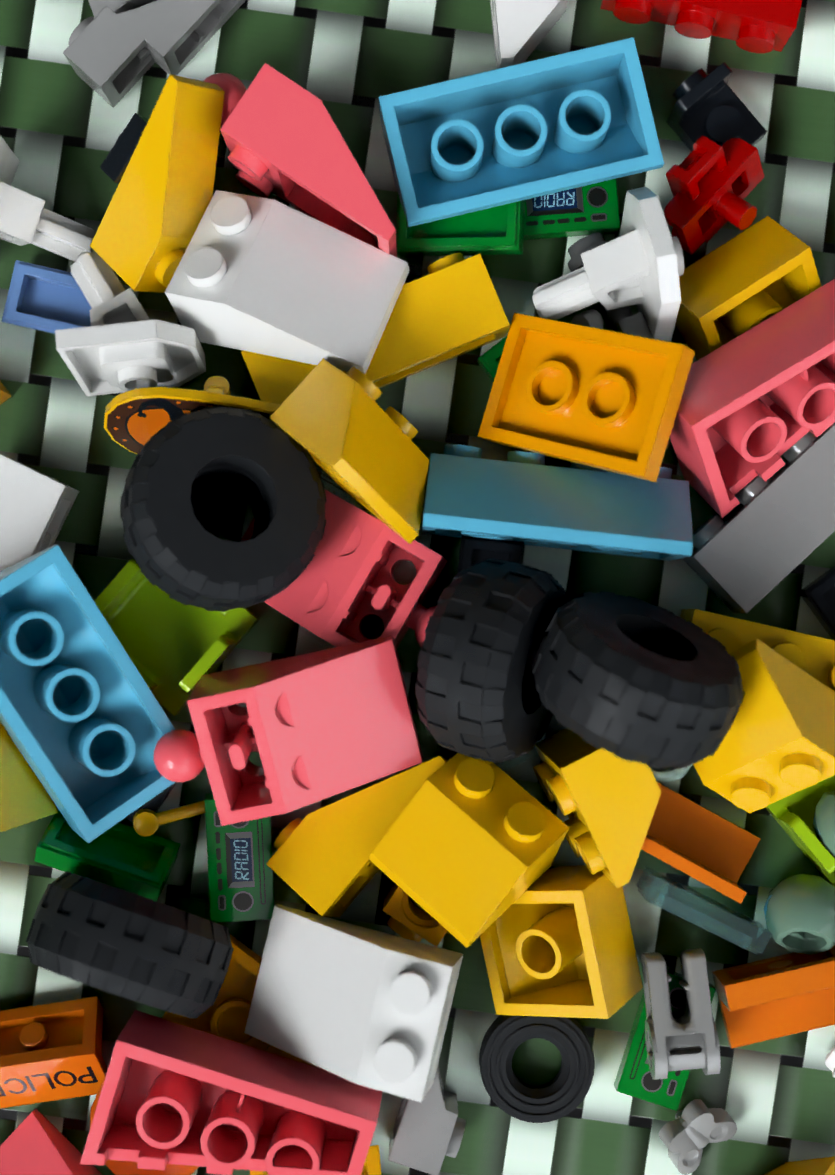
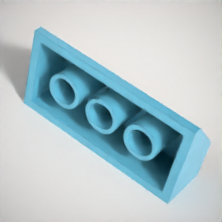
(520, 132)
(556, 505)
(75, 697)

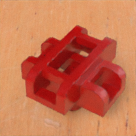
(712, 190)

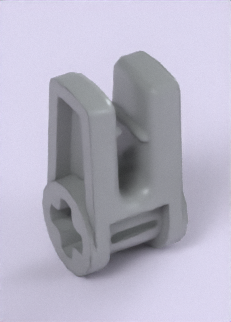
(686, 1040)

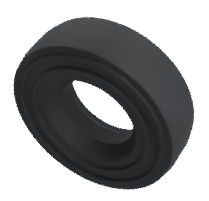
(545, 1101)

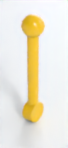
(147, 821)

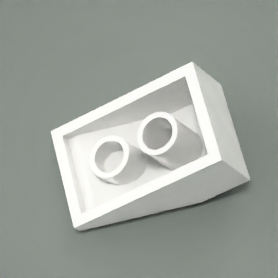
(284, 284)
(354, 1001)

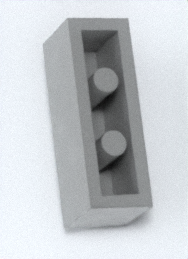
(771, 528)

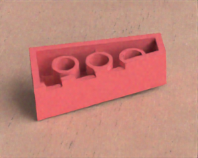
(757, 399)
(225, 1107)

